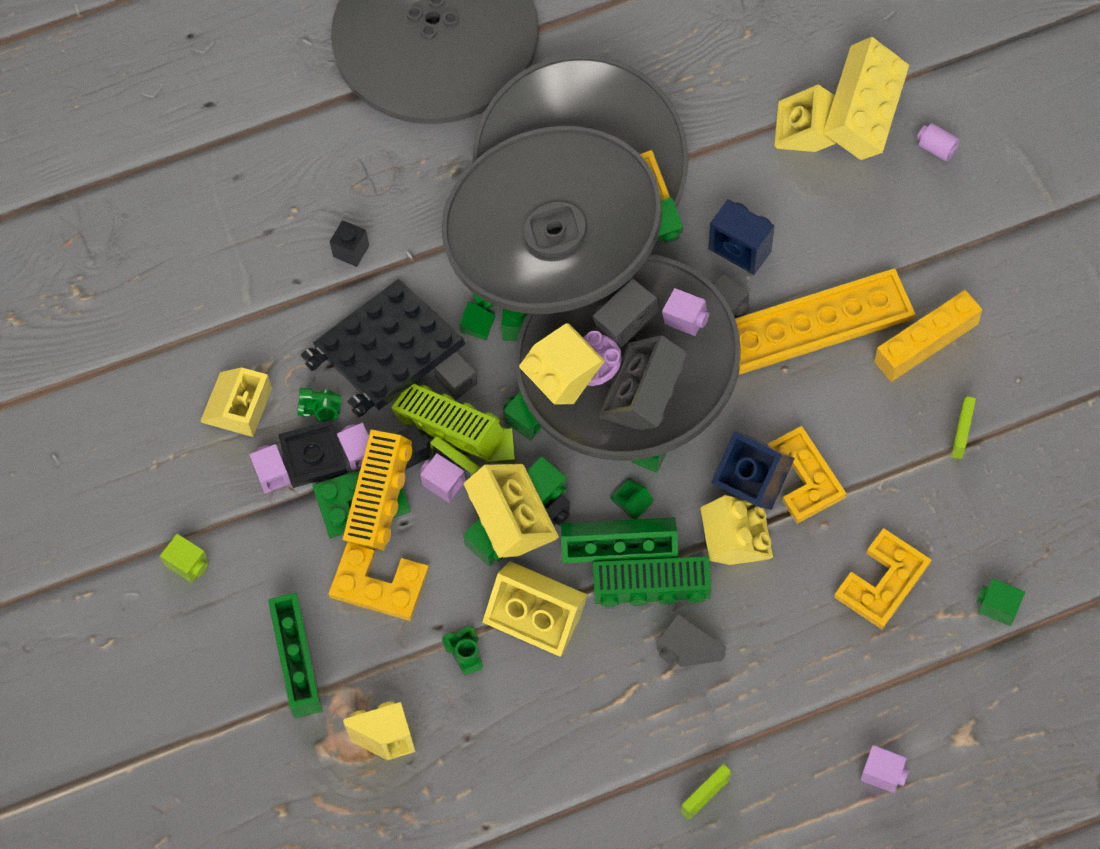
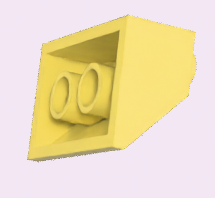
(510, 509)
(534, 608)

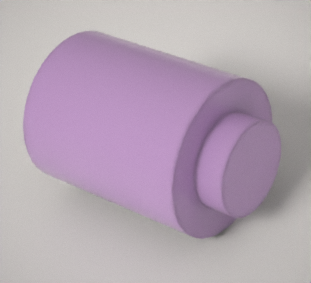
(938, 141)

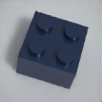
(741, 236)
(752, 470)

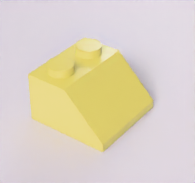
(803, 120)
(562, 365)

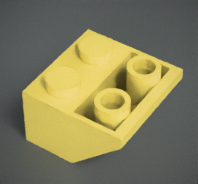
(238, 401)
(735, 531)
(381, 730)

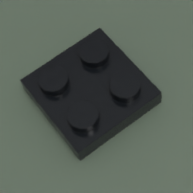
(312, 453)

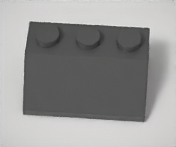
(644, 383)

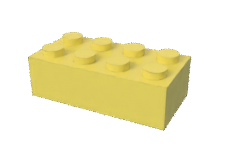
(866, 98)

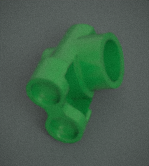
(323, 404)
(464, 649)

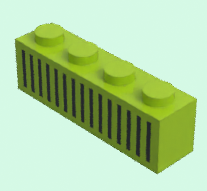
(453, 422)

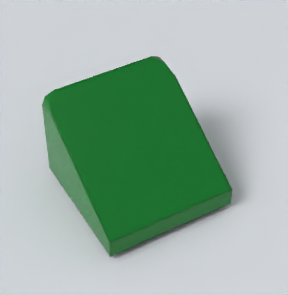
(476, 321)
(632, 498)

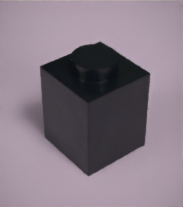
(349, 243)
(419, 445)

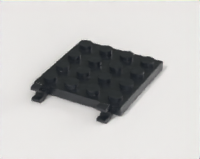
(385, 346)

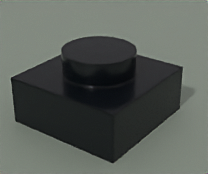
(559, 510)

